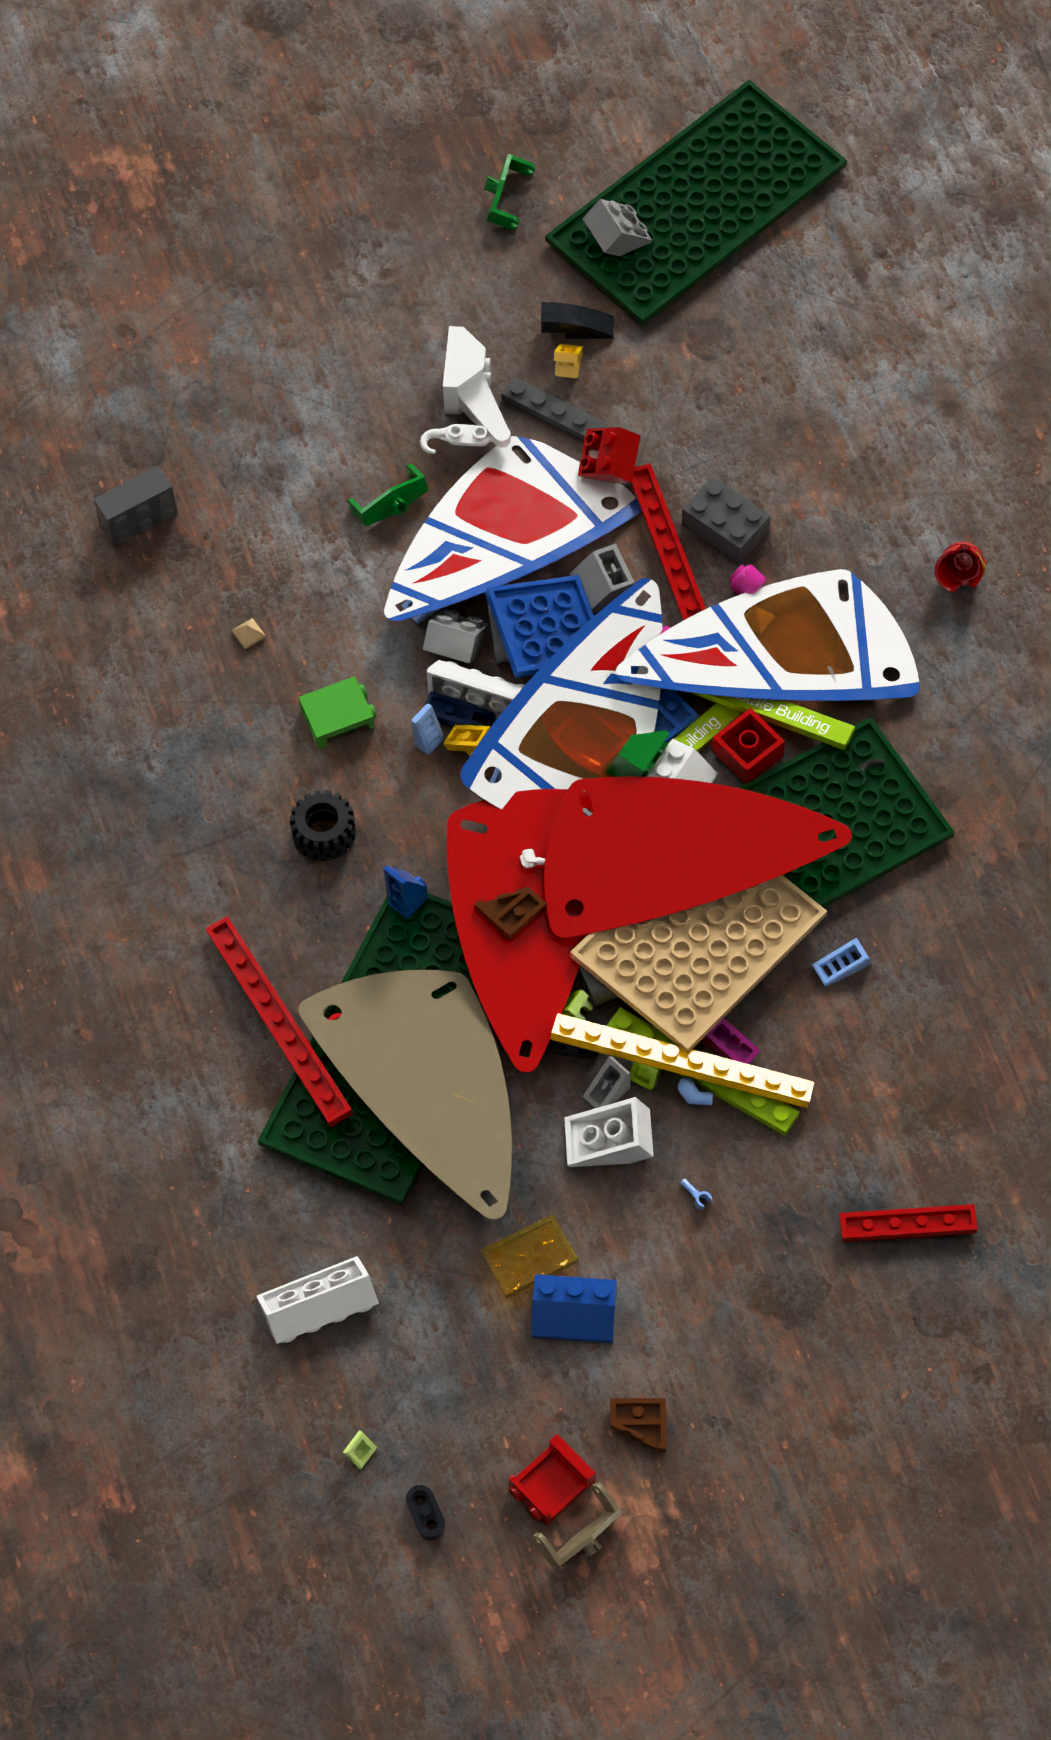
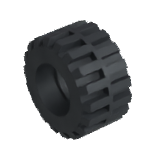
(322, 843)

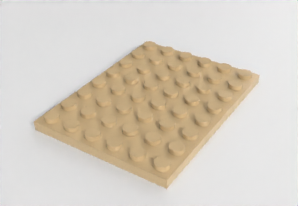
(701, 961)

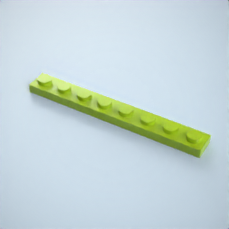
(766, 1110)

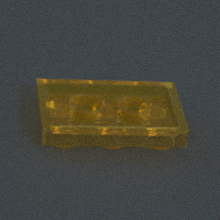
(530, 1251)

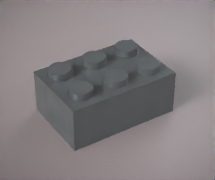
(135, 506)
(726, 520)

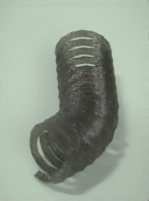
(867, 763)

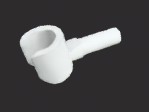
(529, 860)

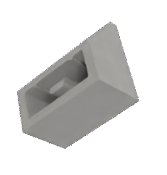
(616, 227)
(603, 576)
(455, 636)

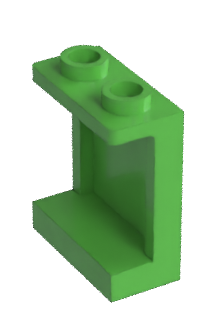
(336, 710)

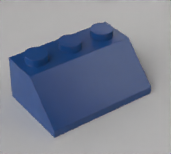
(573, 1308)

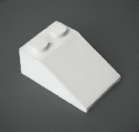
(609, 1135)

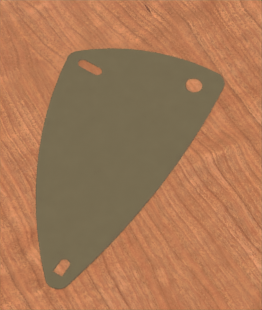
(407, 1062)

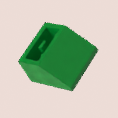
(639, 755)

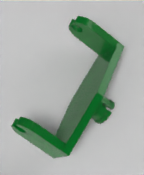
(495, 186)
(393, 500)

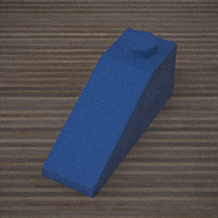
(404, 891)

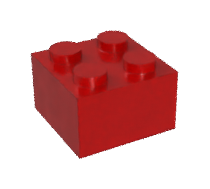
(748, 746)

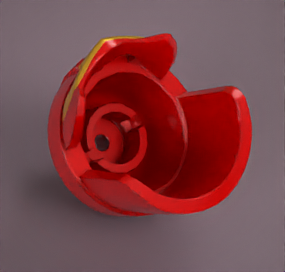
(955, 570)

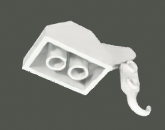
(468, 391)

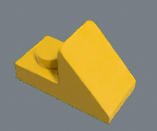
(568, 360)
(465, 738)

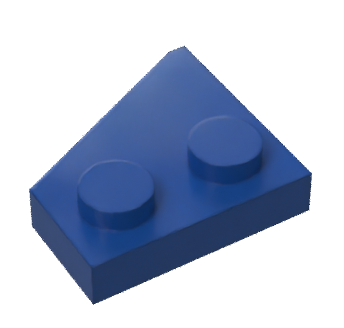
(673, 714)

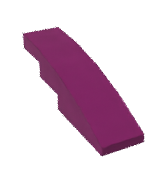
(730, 1043)

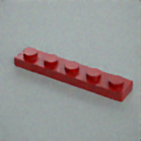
(908, 1223)

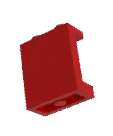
(552, 1481)

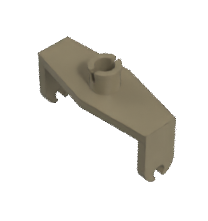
(587, 1536)

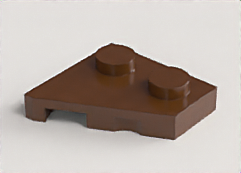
(512, 910)
(641, 1420)

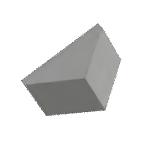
(608, 1084)

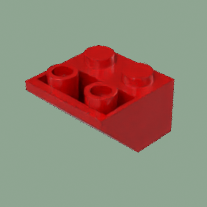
(609, 455)

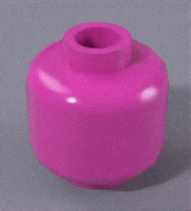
(746, 580)

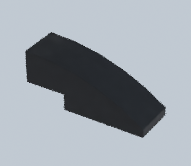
(575, 321)

